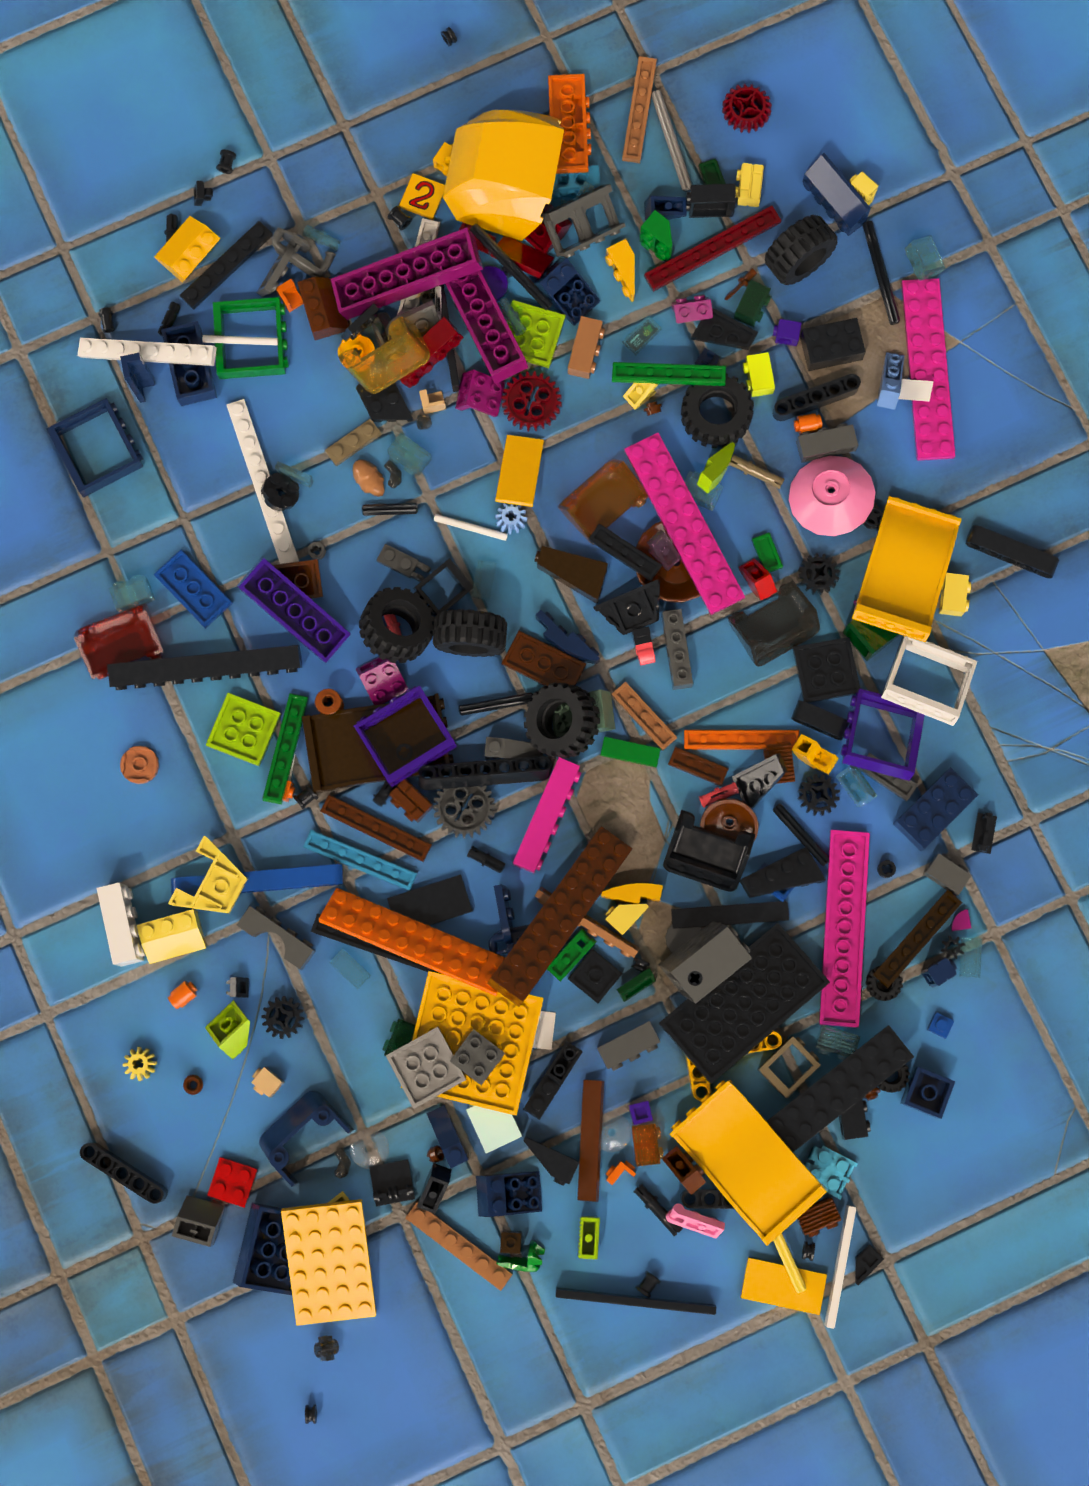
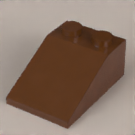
(303, 575)

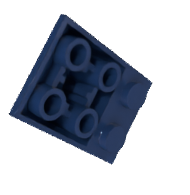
(567, 290)
(508, 1194)

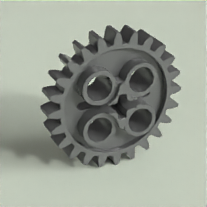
(479, 815)

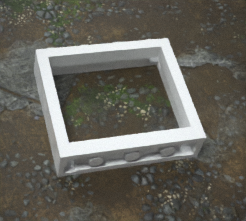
(920, 703)

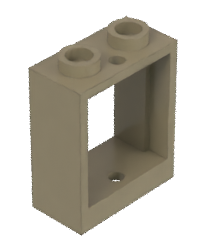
(774, 1080)

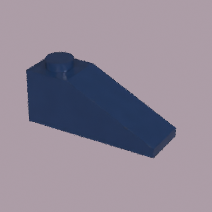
(447, 1137)

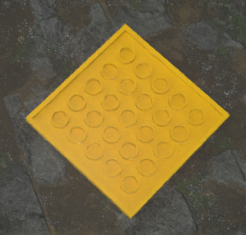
(459, 1010)

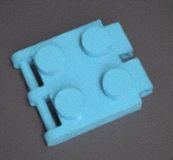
(830, 1169)

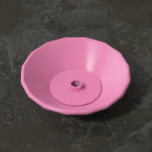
(836, 511)

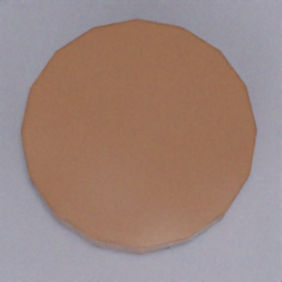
(139, 765)

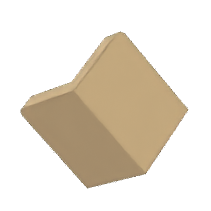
(432, 402)

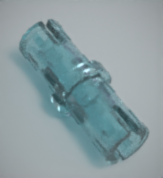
(322, 237)
(511, 316)

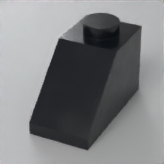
(434, 1188)

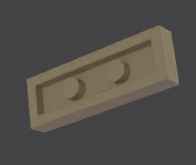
(353, 442)

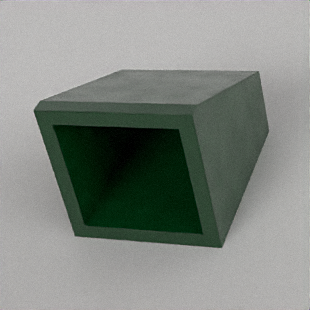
(868, 638)

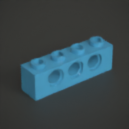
(572, 187)

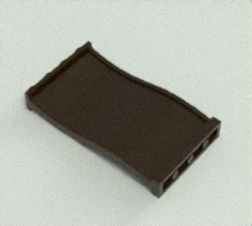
(342, 759)

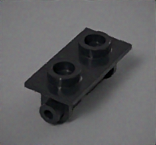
(984, 833)

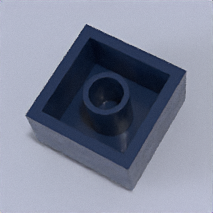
(927, 1092)

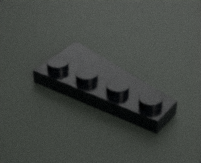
(789, 872)

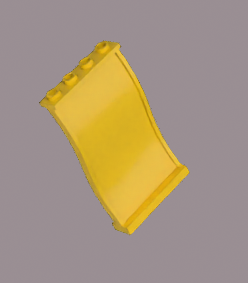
(907, 569)
(748, 1161)

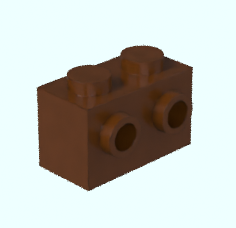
(683, 1169)

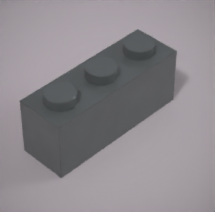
(827, 442)
(629, 1046)

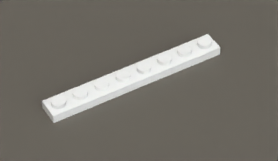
(149, 351)

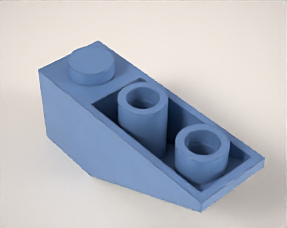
(890, 381)

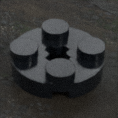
(271, 496)

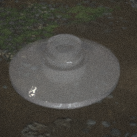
(622, 1135)
(378, 1143)

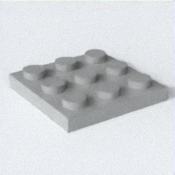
(425, 1067)

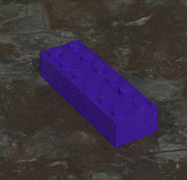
(293, 610)

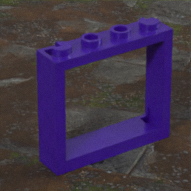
(874, 700)
(425, 759)

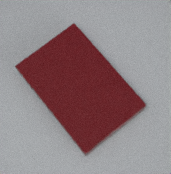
(525, 257)

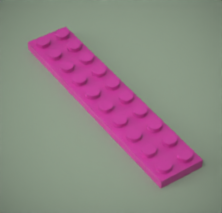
(928, 363)
(684, 523)
(844, 928)

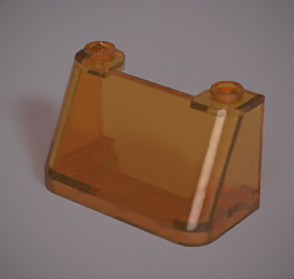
(603, 498)

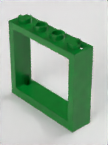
(250, 305)

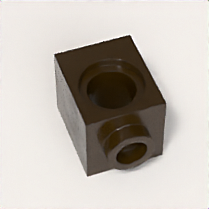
(510, 1242)

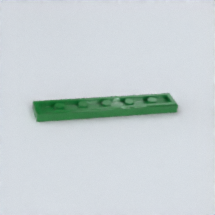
(669, 373)
(285, 749)

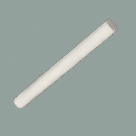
(239, 340)
(470, 527)

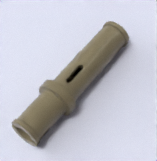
(756, 471)

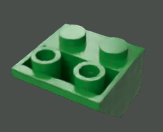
(656, 236)

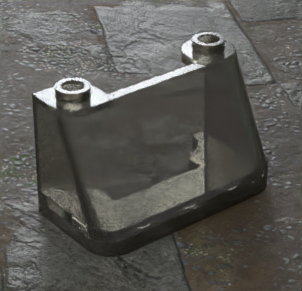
(777, 625)

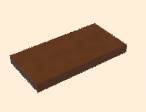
(542, 661)

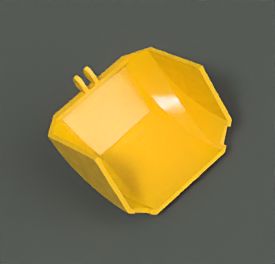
(503, 170)

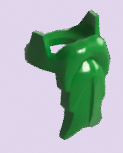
(525, 1264)

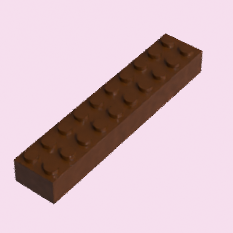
(559, 916)

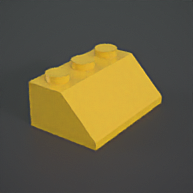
(187, 248)

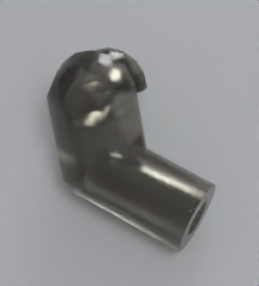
(395, 474)
(344, 1164)

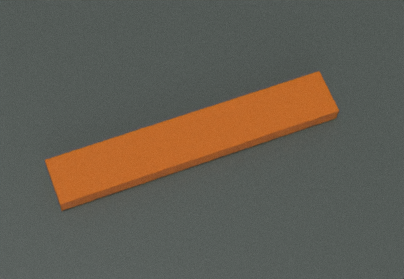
(737, 739)

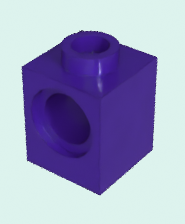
(787, 332)
(640, 1112)

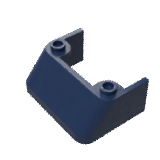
(309, 1107)

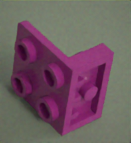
(479, 393)
(382, 680)

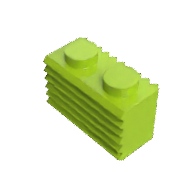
(588, 1237)

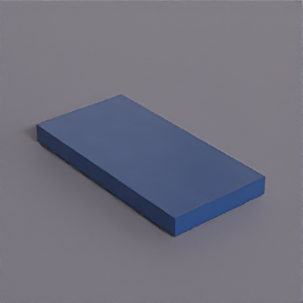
(193, 588)

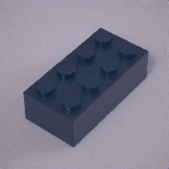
(190, 382)
(935, 809)

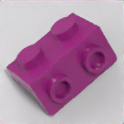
(692, 310)

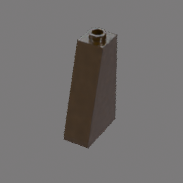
(574, 571)

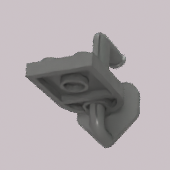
(289, 254)
(423, 317)

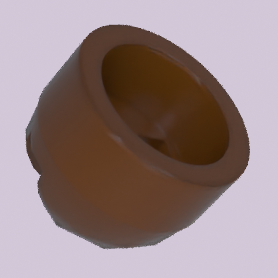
(435, 1154)

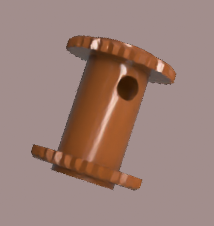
(326, 696)

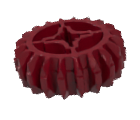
(741, 99)

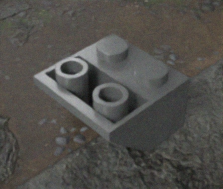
(198, 1221)

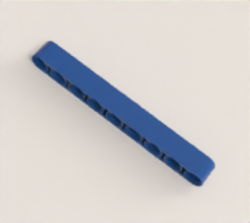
(274, 879)

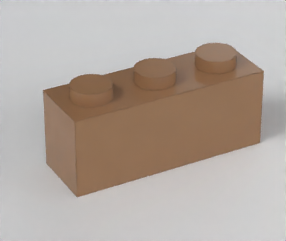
(586, 347)

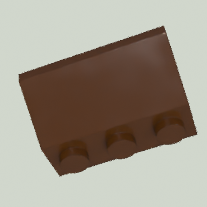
(321, 307)

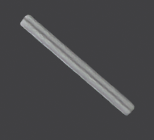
(671, 140)

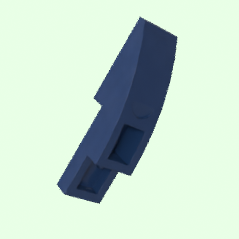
(572, 644)

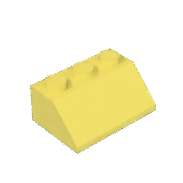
(171, 936)

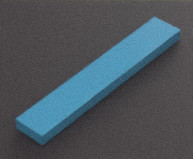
(360, 860)

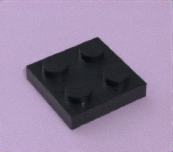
(356, 327)

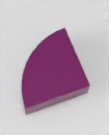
(961, 921)

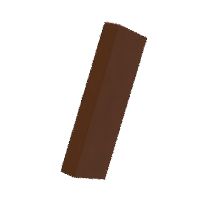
(698, 766)

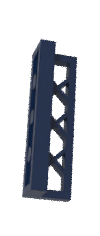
(137, 374)

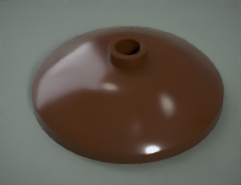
(718, 812)

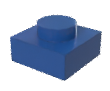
(940, 1025)

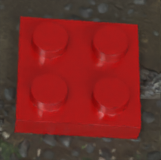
(232, 1182)

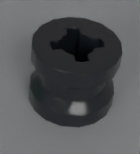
(875, 515)

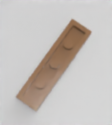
(644, 716)

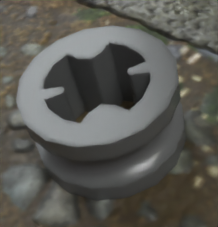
(320, 546)

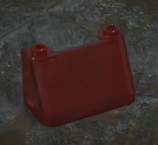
(118, 640)

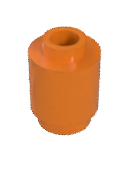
(807, 423)
(182, 994)

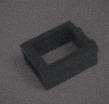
(711, 200)
(458, 577)

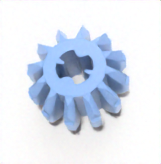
(504, 517)

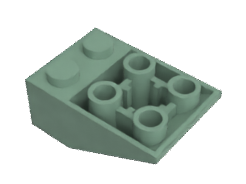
(563, 715)

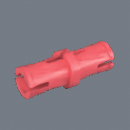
(730, 790)

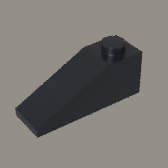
(556, 1163)

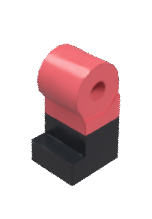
(643, 645)

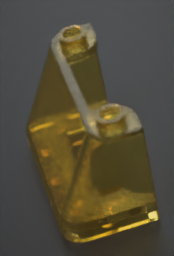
(391, 360)

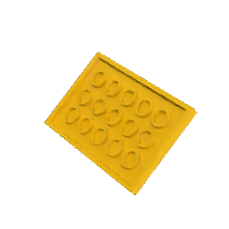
(328, 1262)

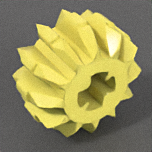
(138, 1056)

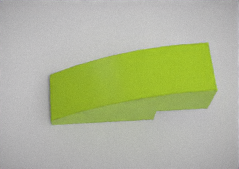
(716, 468)

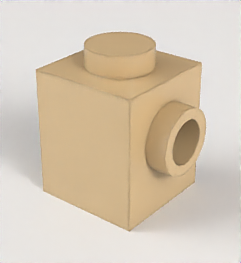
(266, 1082)

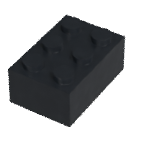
(832, 344)

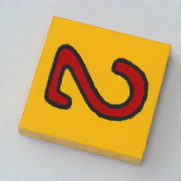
(422, 196)

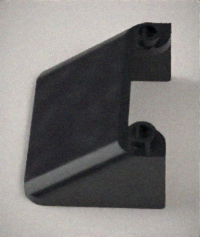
(707, 855)

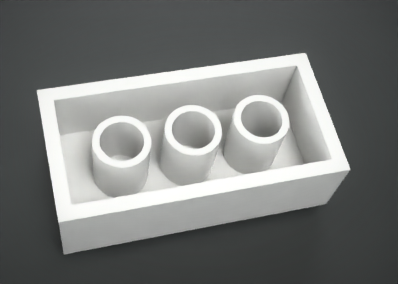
(120, 924)

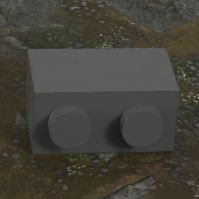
(947, 873)

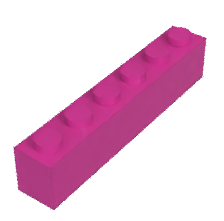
(546, 815)

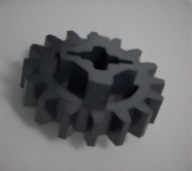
(822, 579)
(824, 799)
(287, 1029)

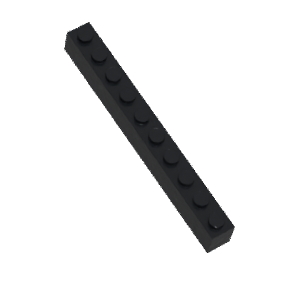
(203, 666)

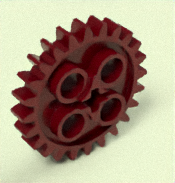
(547, 406)

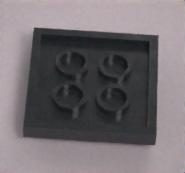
(826, 670)

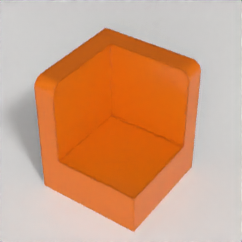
(289, 295)

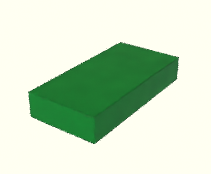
(767, 552)

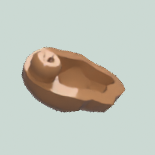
(368, 477)

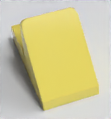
(639, 393)

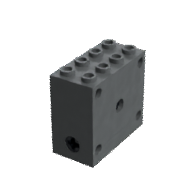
(705, 961)

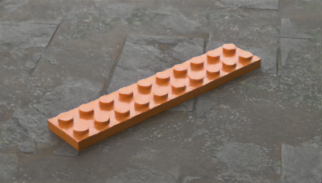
(411, 939)

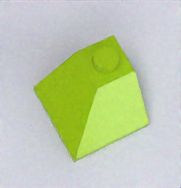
(230, 1030)

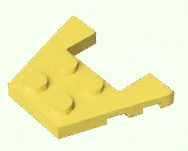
(220, 886)

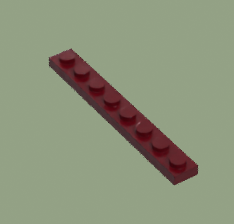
(712, 248)

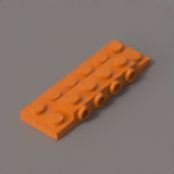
(569, 104)

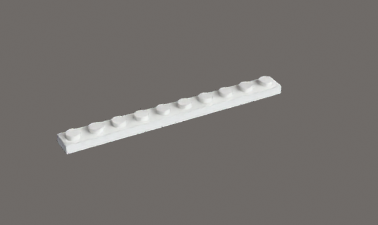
(259, 473)

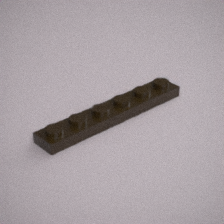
(917, 938)

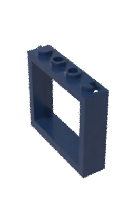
(80, 418)

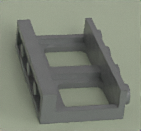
(576, 210)

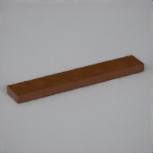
(376, 828)
(590, 1140)

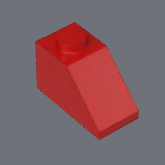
(758, 579)

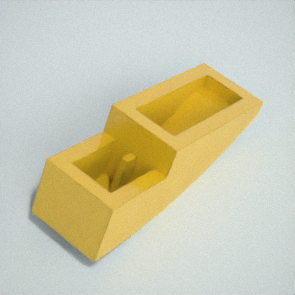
(633, 892)

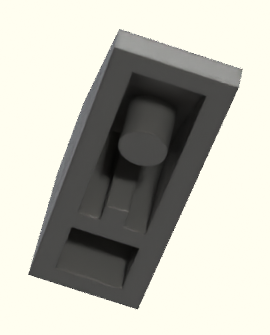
(506, 748)

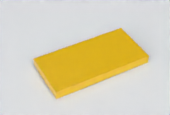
(519, 470)
(771, 1285)

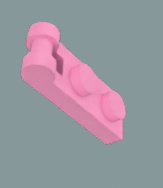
(694, 1221)

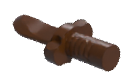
(742, 282)

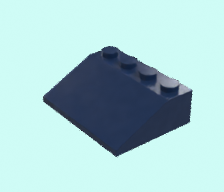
(263, 1252)

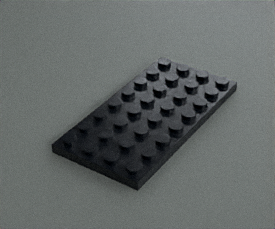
(745, 1005)

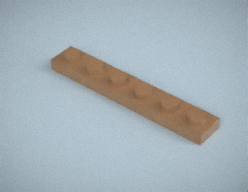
(639, 109)
(597, 929)
(459, 1246)

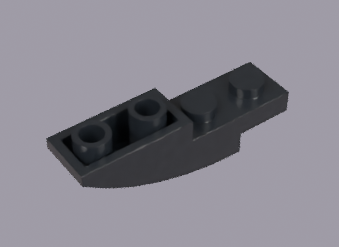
(552, 1080)

